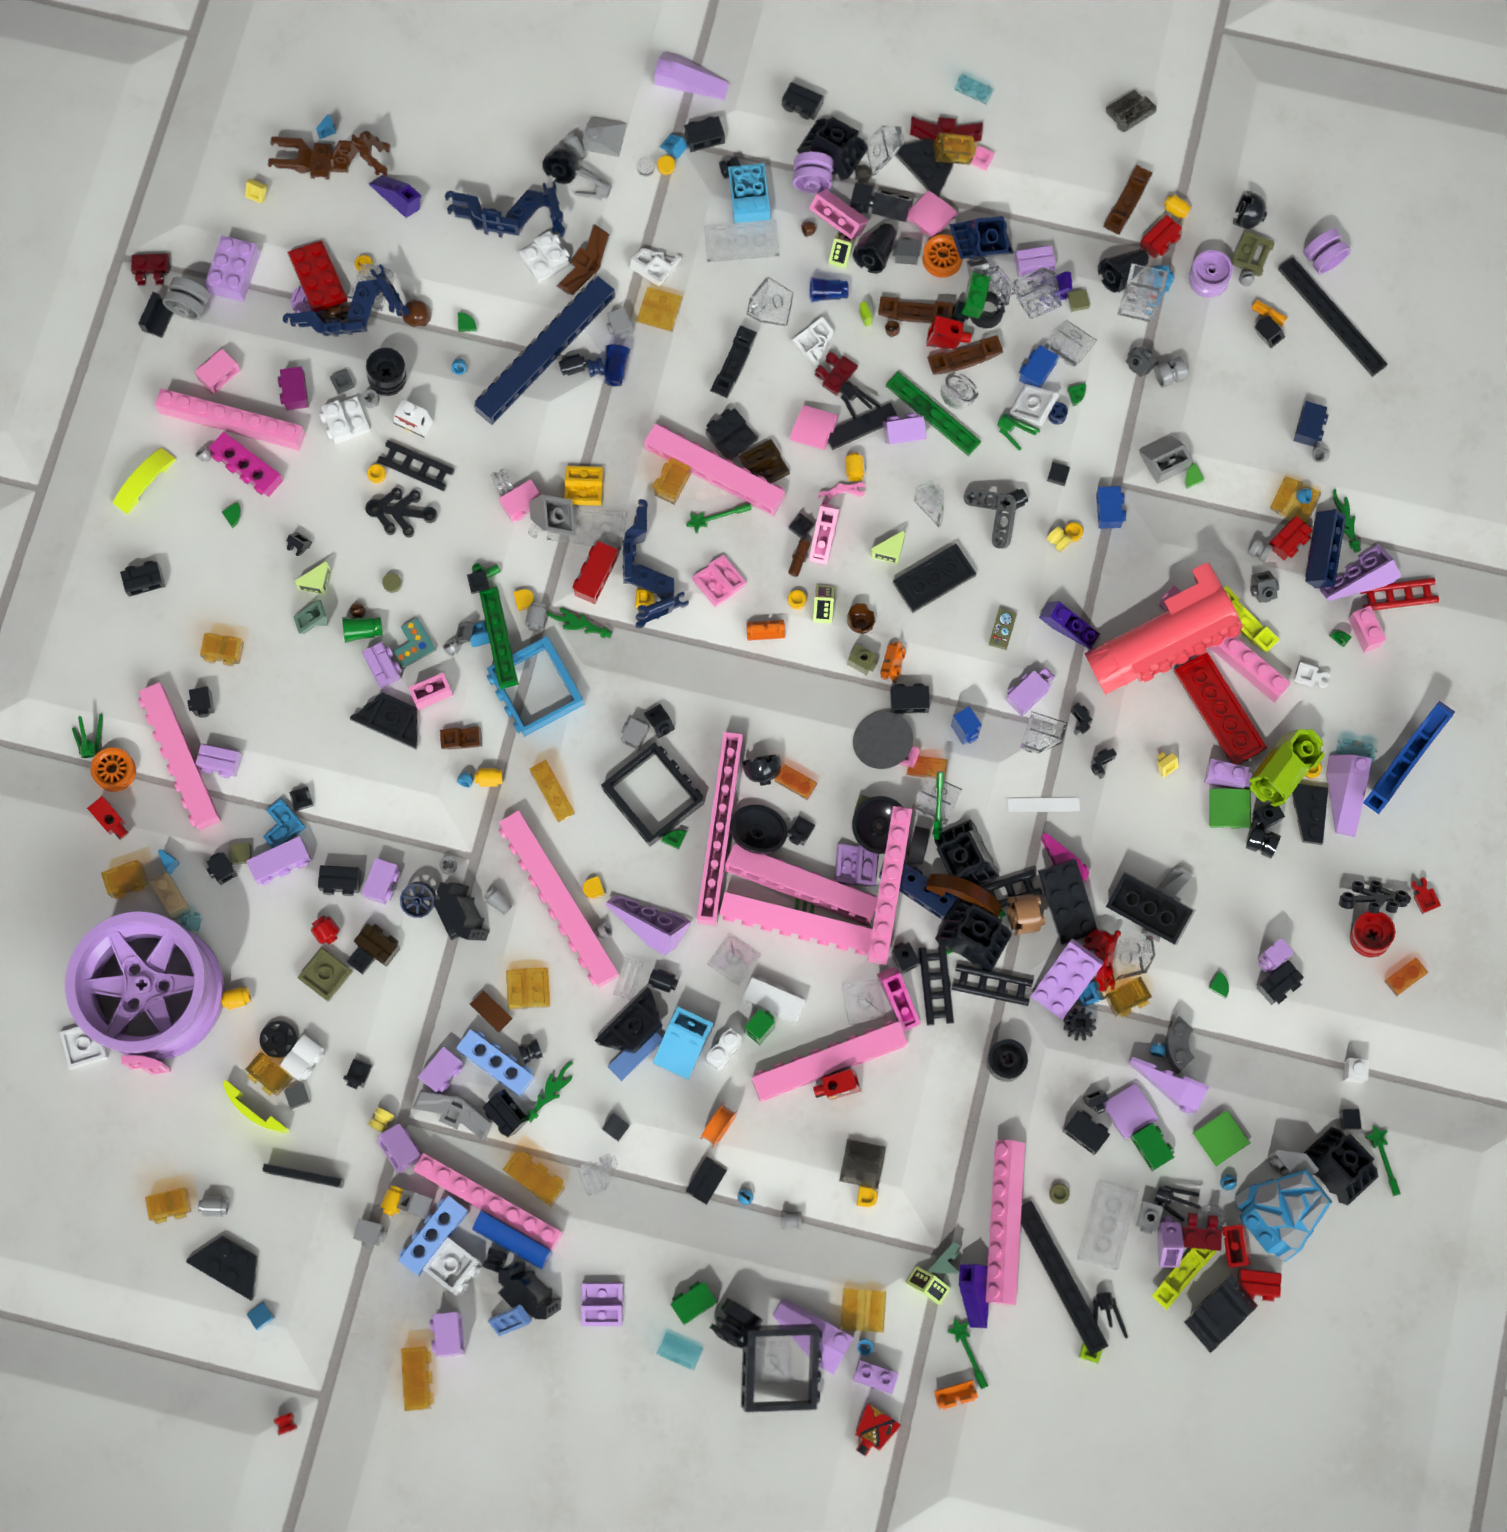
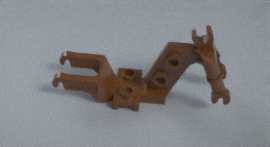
(325, 159)

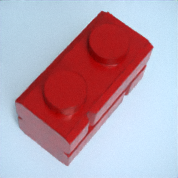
(1161, 236)
(1290, 538)
(1236, 1245)
(1260, 1283)

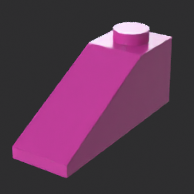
(1060, 854)
(898, 998)

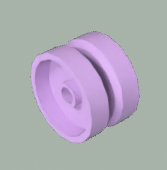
(812, 172)
(1327, 251)
(1210, 273)

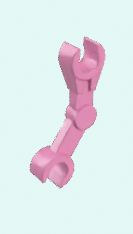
(840, 488)

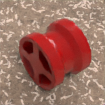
(285, 1424)

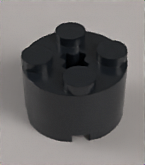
(1018, 1059)

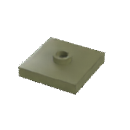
(325, 974)

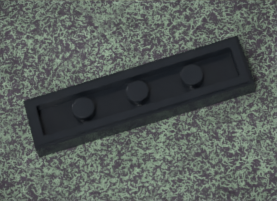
(860, 426)
(303, 1176)

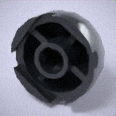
(561, 164)
(1250, 211)
(762, 769)

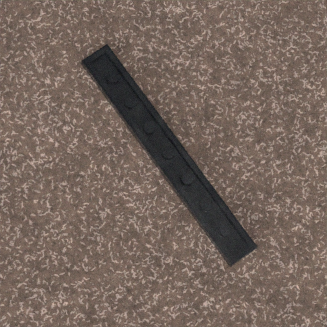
(1332, 317)
(1062, 1279)

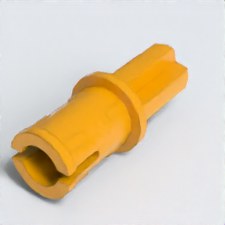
(1265, 310)

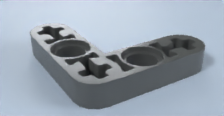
(999, 506)

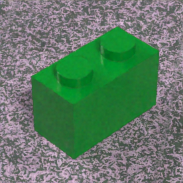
(975, 295)
(760, 1026)
(1153, 1147)
(693, 1302)

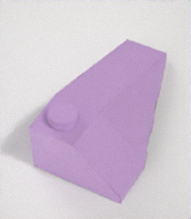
(1347, 786)
(1181, 1091)

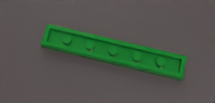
(933, 413)
(499, 638)

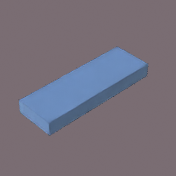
(627, 1061)
(509, 1320)

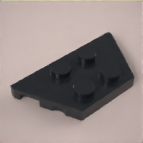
(921, 162)
(390, 718)
(633, 1025)
(228, 1265)

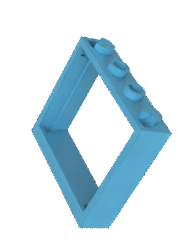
(522, 655)

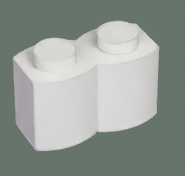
(720, 1053)
(302, 1058)

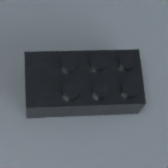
(1150, 908)

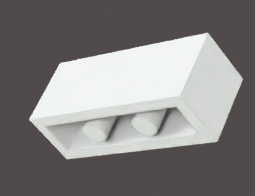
(774, 1000)

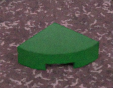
(466, 323)
(1077, 393)
(232, 514)
(1340, 637)
(674, 838)
(1220, 985)

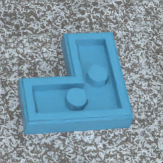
(287, 827)

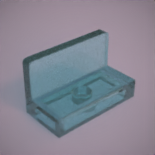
(680, 1351)

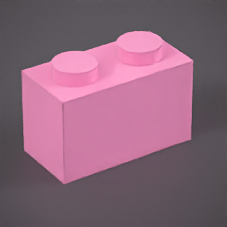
(217, 371)
(517, 501)
(1367, 629)
(430, 691)

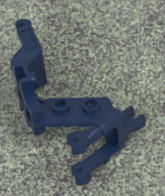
(516, 217)
(359, 309)
(645, 577)

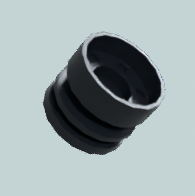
(386, 362)
(732, 1326)

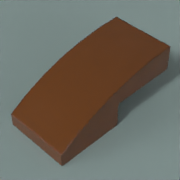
(461, 738)
(490, 1011)

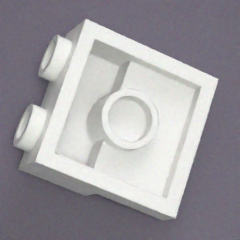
(545, 257)
(344, 420)
(452, 1267)

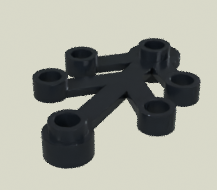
(398, 511)
(1394, 899)

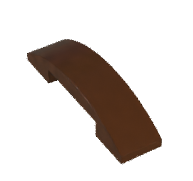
(1128, 200)
(912, 311)
(966, 357)
(963, 889)

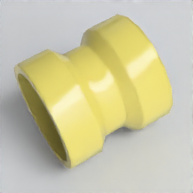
(1059, 539)
(381, 1120)

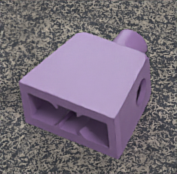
(1170, 1243)

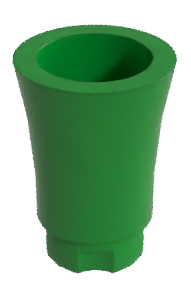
(361, 628)

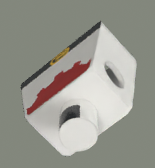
(410, 417)

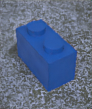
(1039, 367)
(1109, 507)
(966, 726)

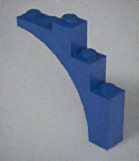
(1408, 757)

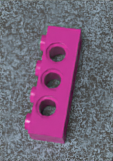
(225, 444)

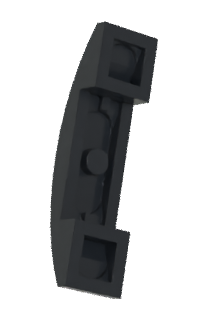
(734, 362)

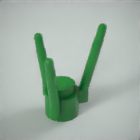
(1008, 423)
(87, 748)

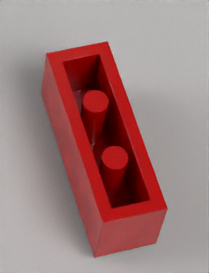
(595, 572)

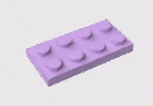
(1067, 979)

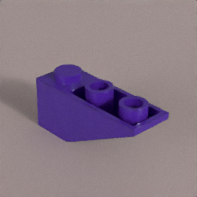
(398, 194)
(1069, 624)
(973, 1292)

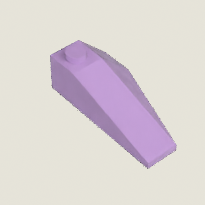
(682, 74)
(1370, 572)
(654, 927)
(833, 1343)

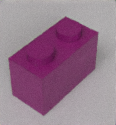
(293, 388)

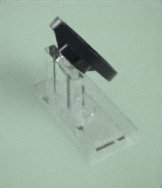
(1001, 285)

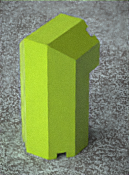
(1286, 766)

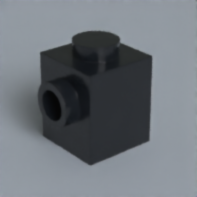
(862, 198)
(1269, 331)
(201, 702)
(1267, 816)
(220, 868)
(905, 957)

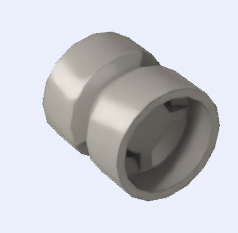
(1170, 372)

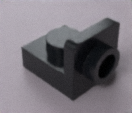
(659, 721)
(800, 831)
(357, 1074)

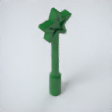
(699, 521)
(937, 824)
(1379, 1140)
(961, 1333)

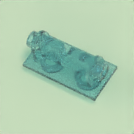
(973, 89)
(1349, 748)
(191, 922)

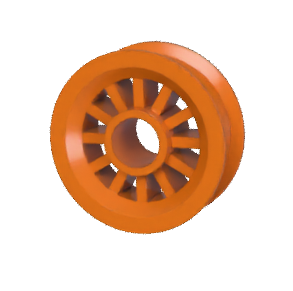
(932, 252)
(112, 753)
(718, 1125)

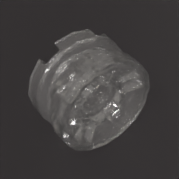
(502, 482)
(1210, 1209)

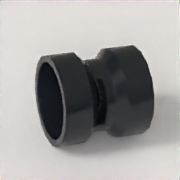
(725, 164)
(534, 1049)
(495, 1255)

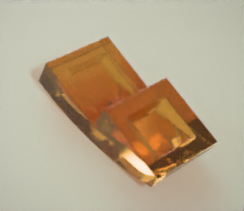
(927, 767)

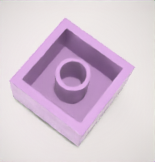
(904, 429)
(447, 1334)

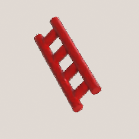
(1409, 601)

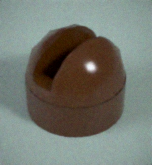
(808, 228)
(895, 326)
(359, 613)

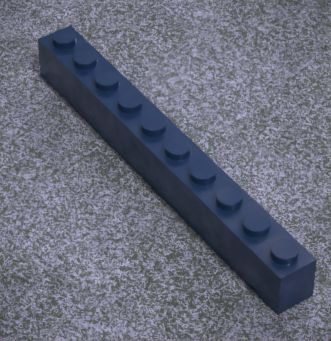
(544, 350)

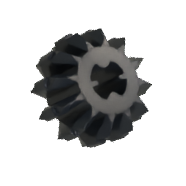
(1082, 1032)

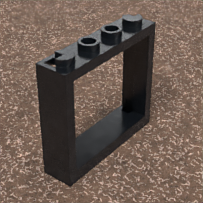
(672, 767)
(748, 1367)

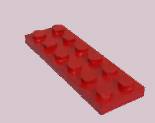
(1220, 709)

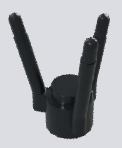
(851, 392)
(1165, 1195)
(1106, 1303)

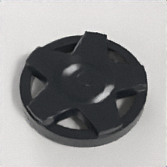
(278, 1039)

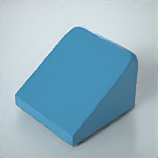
(326, 127)
(674, 145)
(479, 635)
(168, 861)
(1091, 994)
(260, 1316)

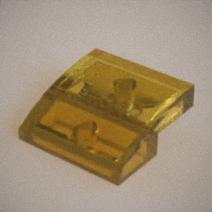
(659, 309)
(1287, 503)
(528, 988)
(863, 1310)

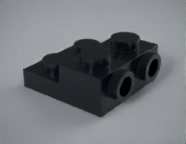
(730, 434)

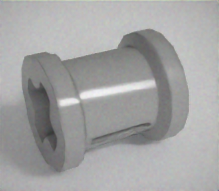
(791, 1220)

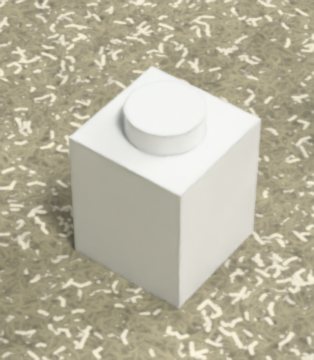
(1356, 1070)

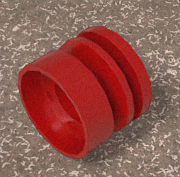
(1377, 925)

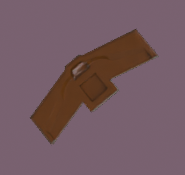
(585, 261)

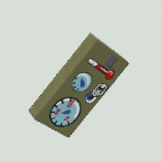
(1002, 629)

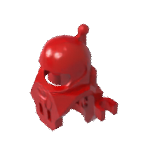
(1104, 946)

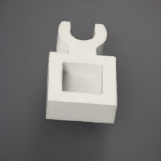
(1308, 675)

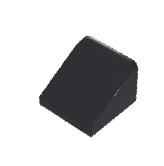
(1350, 1119)
(615, 1127)

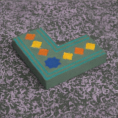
(418, 645)

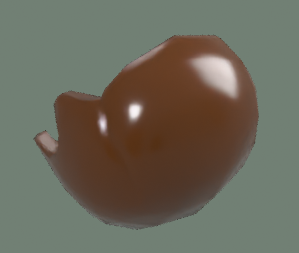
(419, 313)
(860, 618)

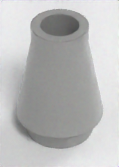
(573, 143)
(497, 900)

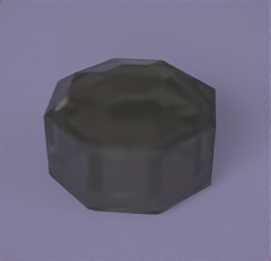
(863, 173)

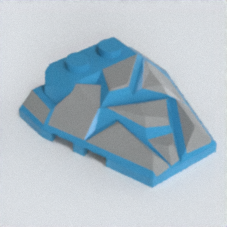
(1283, 1212)

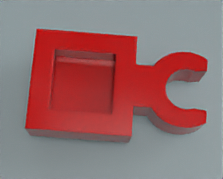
(1425, 899)

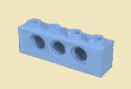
(475, 1039)
(457, 1215)

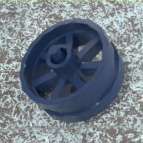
(417, 899)

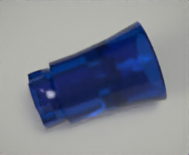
(827, 289)
(615, 364)

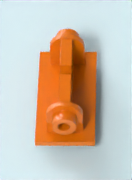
(765, 630)
(892, 669)
(961, 1392)

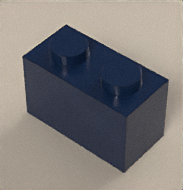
(1310, 424)

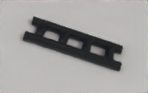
(410, 455)
(1007, 882)
(944, 976)
(981, 990)

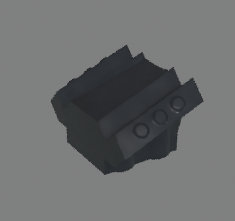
(838, 142)
(965, 854)
(459, 912)
(974, 935)
(1342, 1164)
(526, 1289)
(1220, 1313)

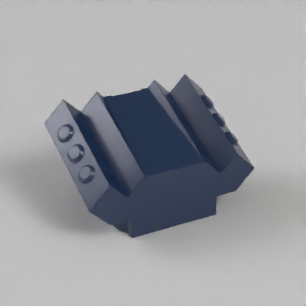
(981, 237)

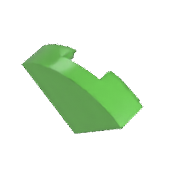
(1193, 476)

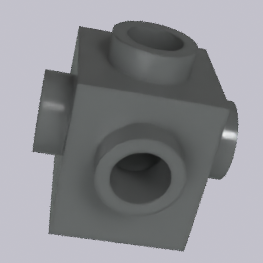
(1141, 360)
(1264, 586)

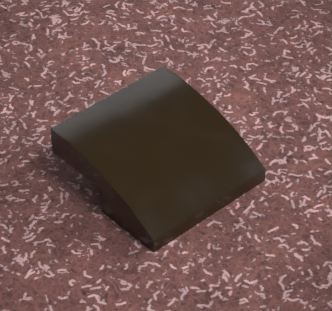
(765, 462)

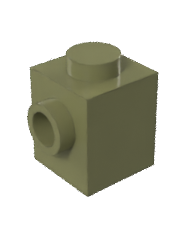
(862, 660)

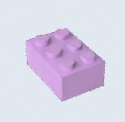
(232, 268)

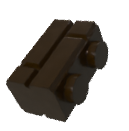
(377, 944)

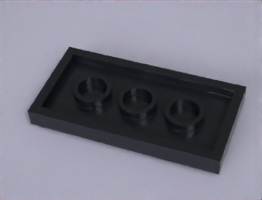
(934, 578)
(1067, 900)

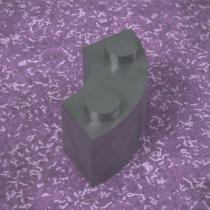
(1177, 1045)

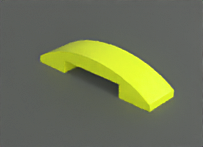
(141, 479)
(1252, 629)
(235, 1095)
(1180, 1277)

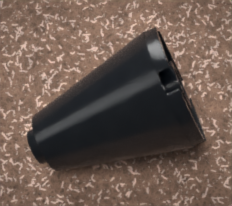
(875, 249)
(1116, 268)

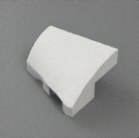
(654, 265)
(814, 340)

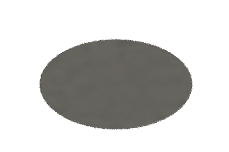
(883, 740)

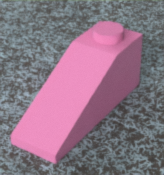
(824, 533)

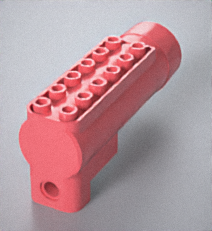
(1190, 625)

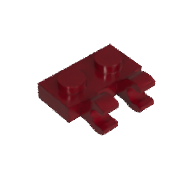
(149, 264)
(840, 374)
(1202, 1238)

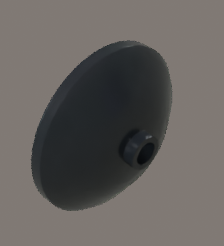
(864, 821)
(759, 822)

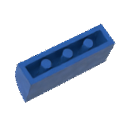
(511, 1240)

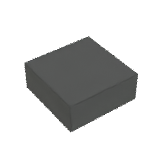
(342, 382)
(464, 632)
(296, 1096)

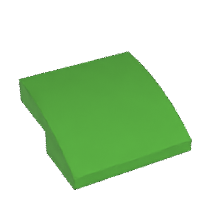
(1230, 808)
(1221, 1138)

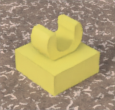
(255, 191)
(1167, 764)

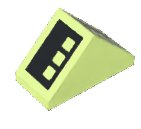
(841, 250)
(889, 549)
(315, 580)
(823, 604)
(928, 1285)

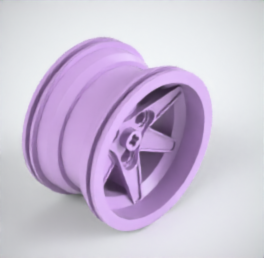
(112, 937)

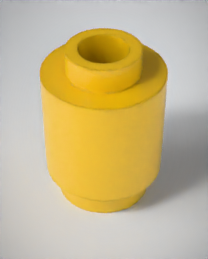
(1177, 206)
(854, 467)
(488, 777)
(236, 998)
(391, 1201)

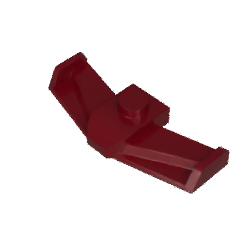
(927, 130)

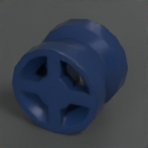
(595, 367)
(1058, 409)

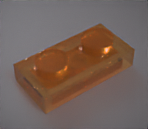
(796, 782)
(1406, 976)

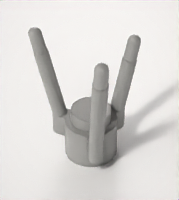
(601, 187)

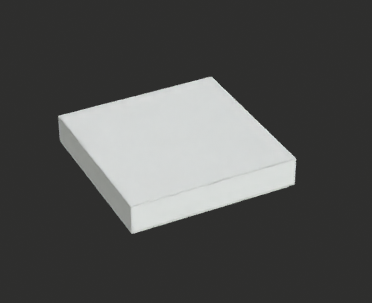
(1033, 404)
(80, 1048)

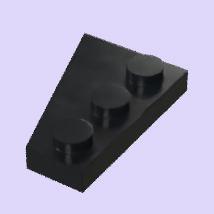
(1311, 812)

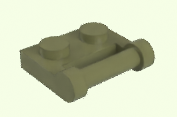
(1246, 252)

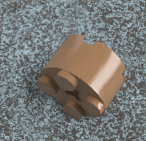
(1025, 914)

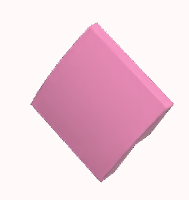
(931, 214)
(813, 427)
(719, 580)
(147, 1064)

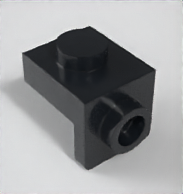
(1081, 713)
(1104, 757)

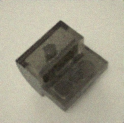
(1131, 110)
(862, 1164)

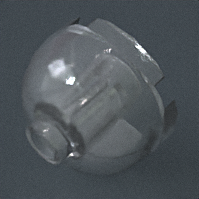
(958, 391)

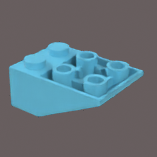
(749, 193)
(683, 1043)

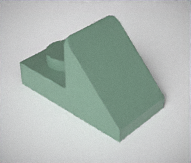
(311, 617)
(942, 1265)

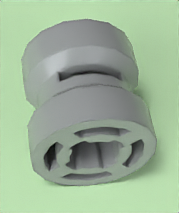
(1261, 550)

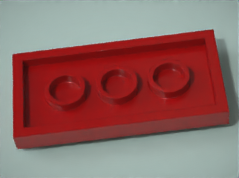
(317, 276)

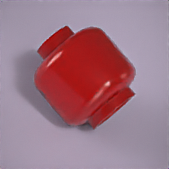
(325, 930)

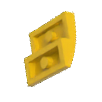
(584, 485)

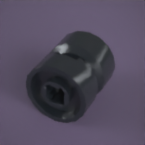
(1256, 840)

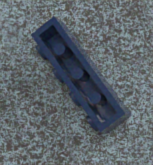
(1325, 549)
(914, 887)

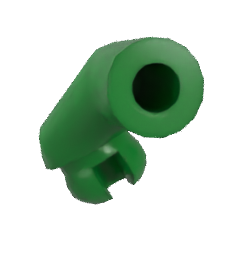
(490, 572)

